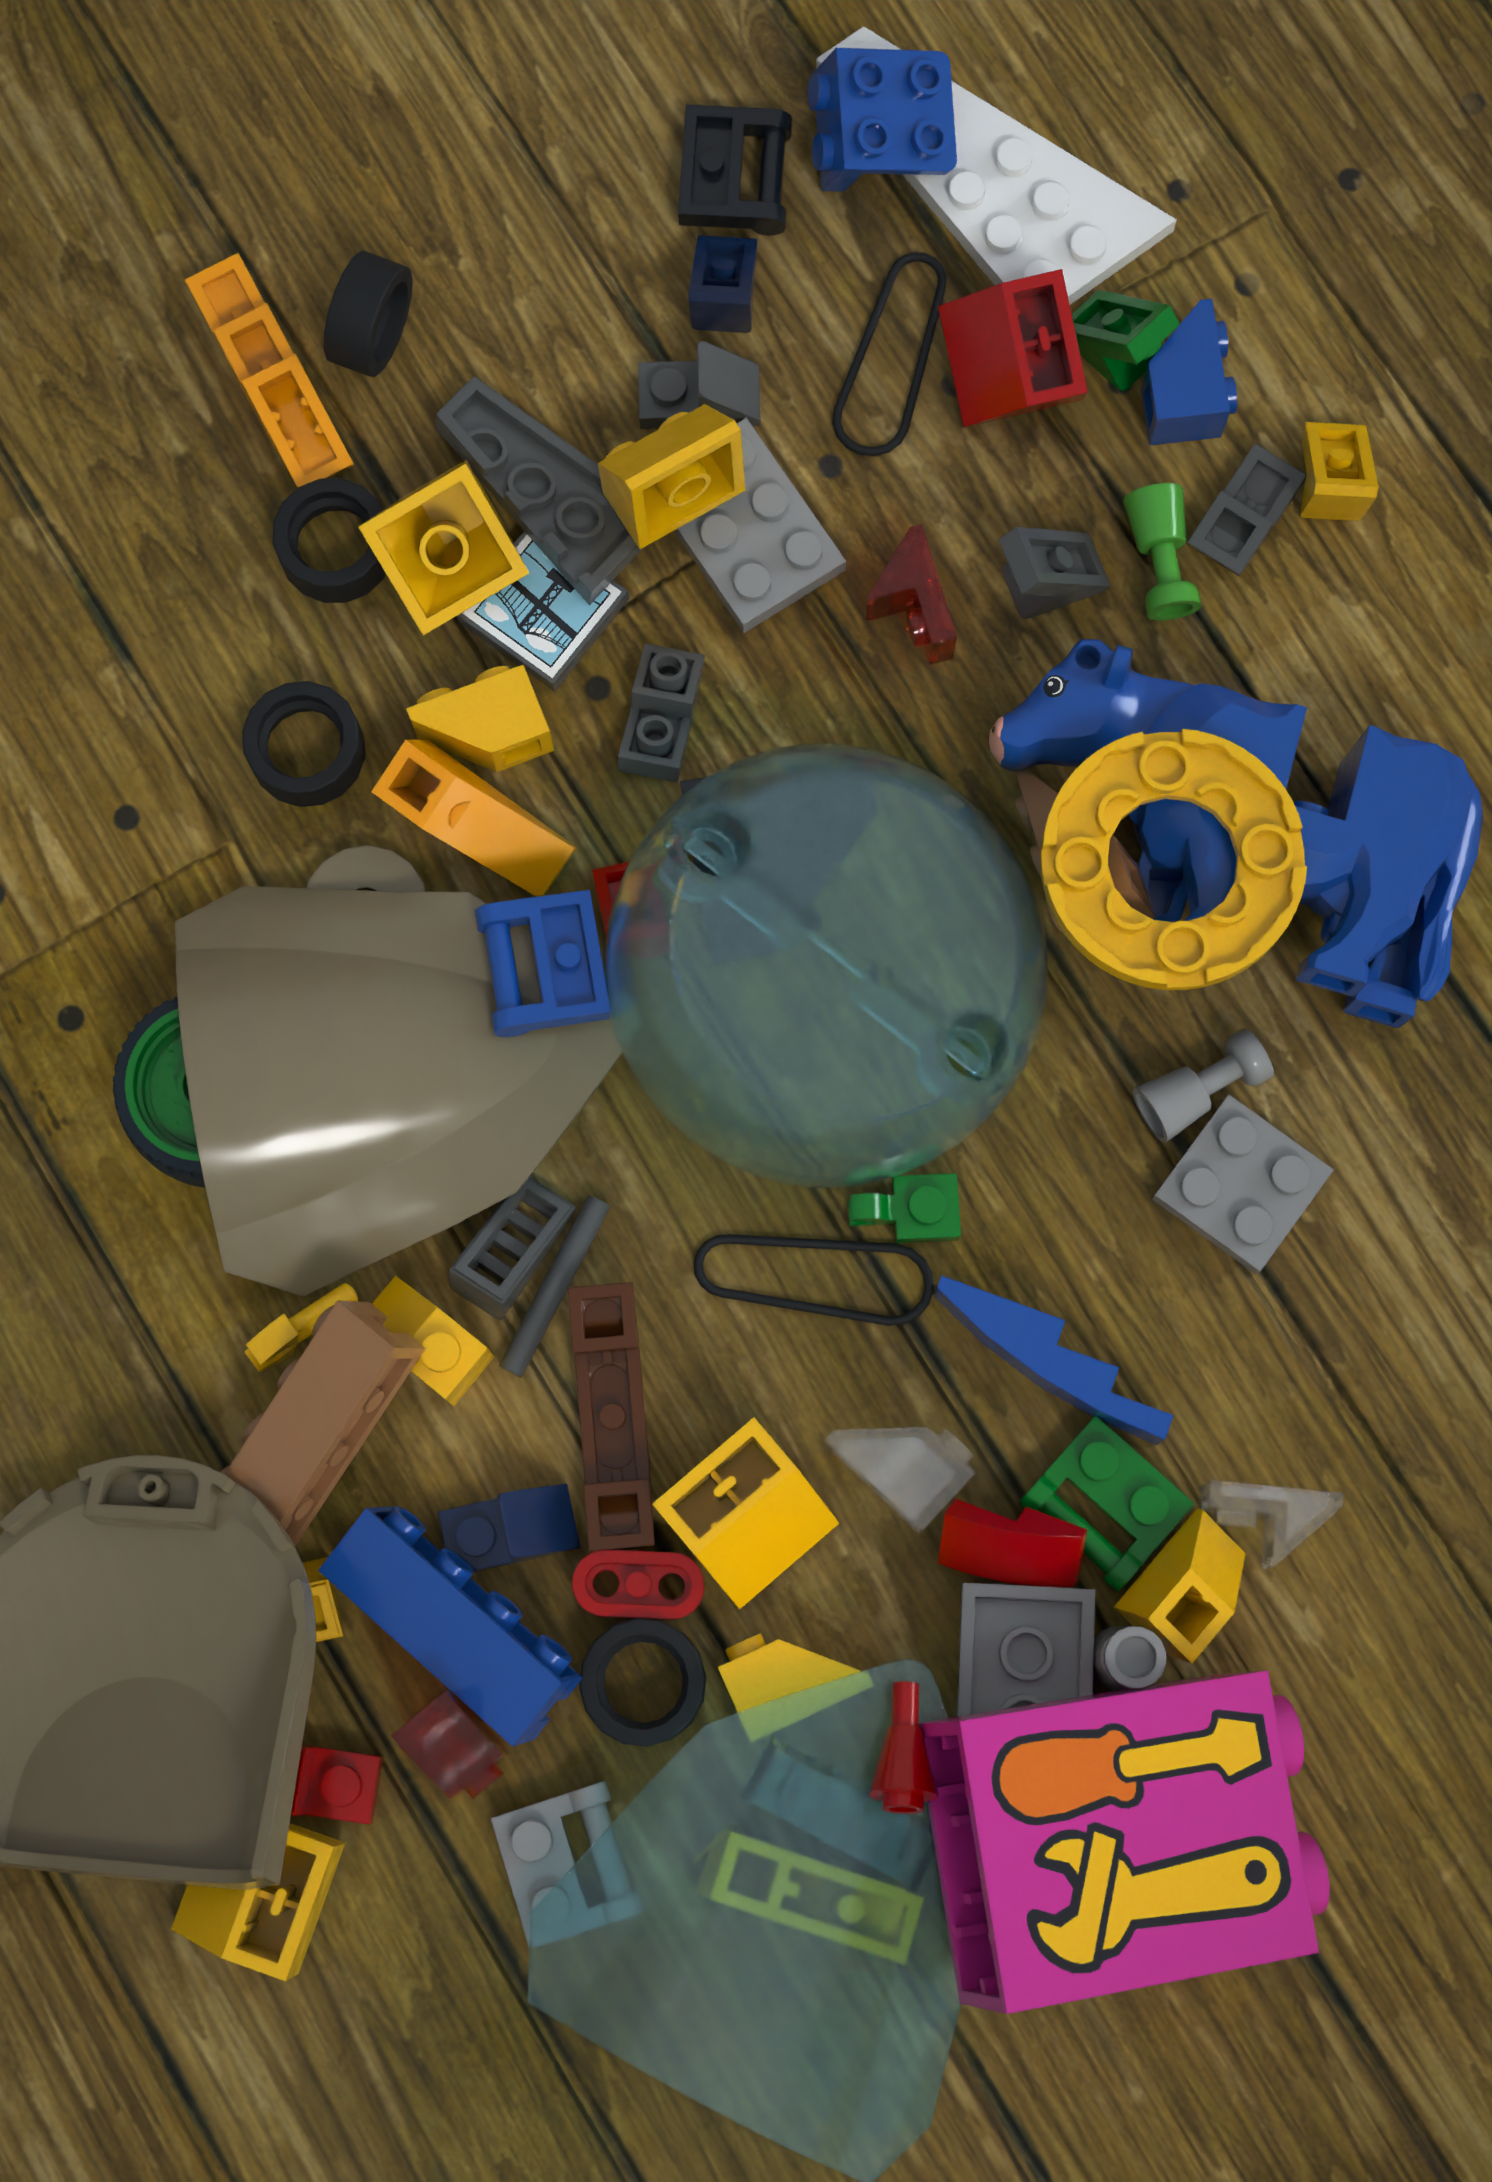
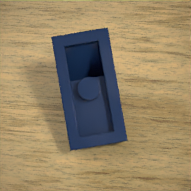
(723, 284)
(512, 1527)

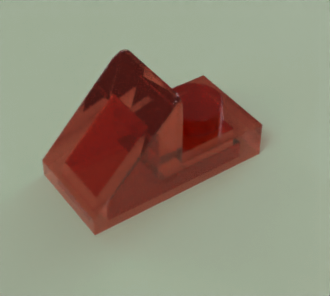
(910, 584)

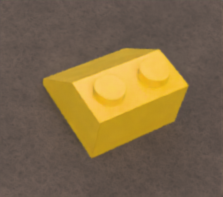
(674, 473)

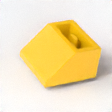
(746, 1513)
(265, 1925)

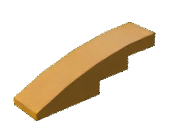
(268, 371)

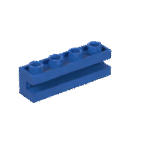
(451, 1622)

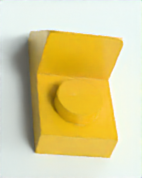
(1339, 472)

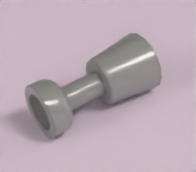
(1183, 1096)
(1127, 1657)

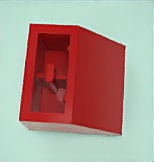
(1013, 349)

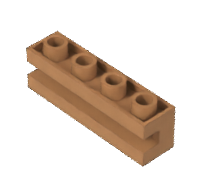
(323, 1412)

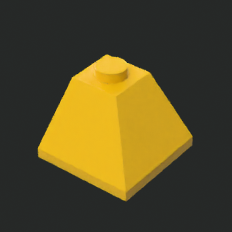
(444, 547)

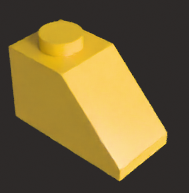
(451, 1354)
(774, 1670)

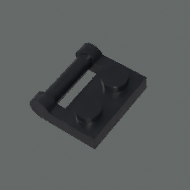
(714, 168)

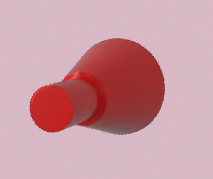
(903, 1769)

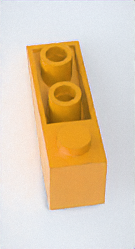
(472, 816)

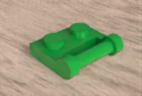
(1121, 1488)

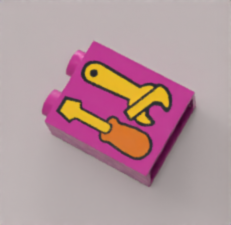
(1121, 1840)

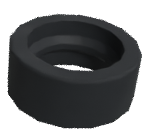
(367, 313)
(298, 510)
(283, 703)
(594, 1693)

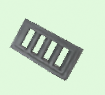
(481, 1291)

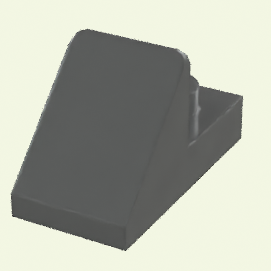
(716, 380)
(1050, 569)

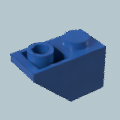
(1186, 383)

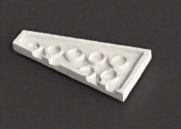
(1027, 202)

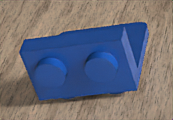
(882, 115)

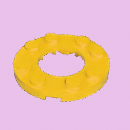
(1182, 768)

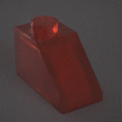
(453, 1746)

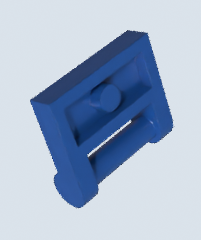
(564, 958)

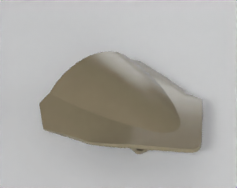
(359, 1075)

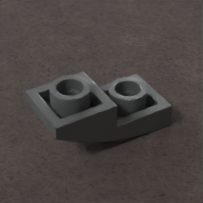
(661, 712)

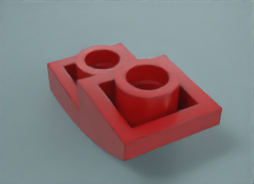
(1021, 1552)

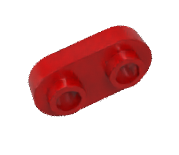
(639, 1584)

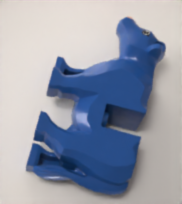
(1377, 862)

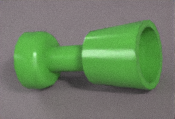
(1159, 529)

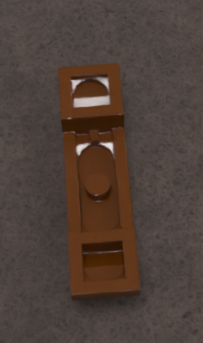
(611, 1416)

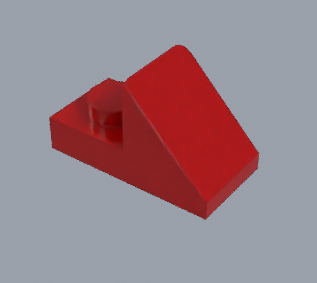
(337, 1784)

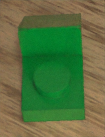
(1121, 334)

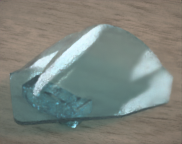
(769, 1929)

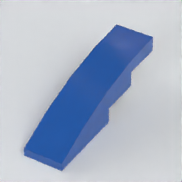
(1029, 1344)

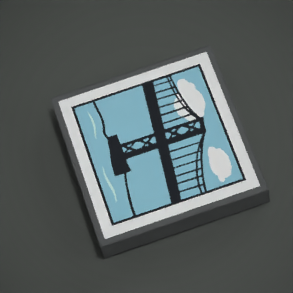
(543, 618)

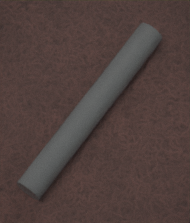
(554, 1286)

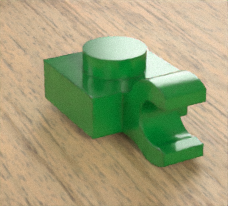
(920, 1208)

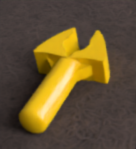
(282, 1336)

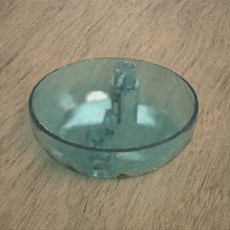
(826, 966)

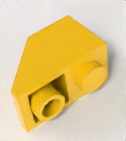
(485, 722)
(1187, 1588)

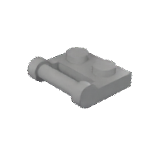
(538, 1845)

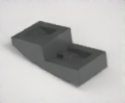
(1247, 510)

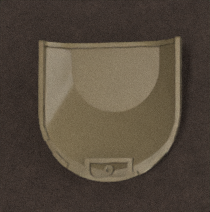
(151, 1677)

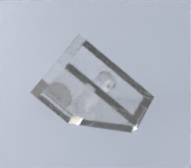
(906, 1467)

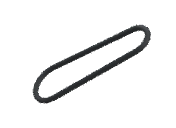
(921, 363)
(811, 1307)

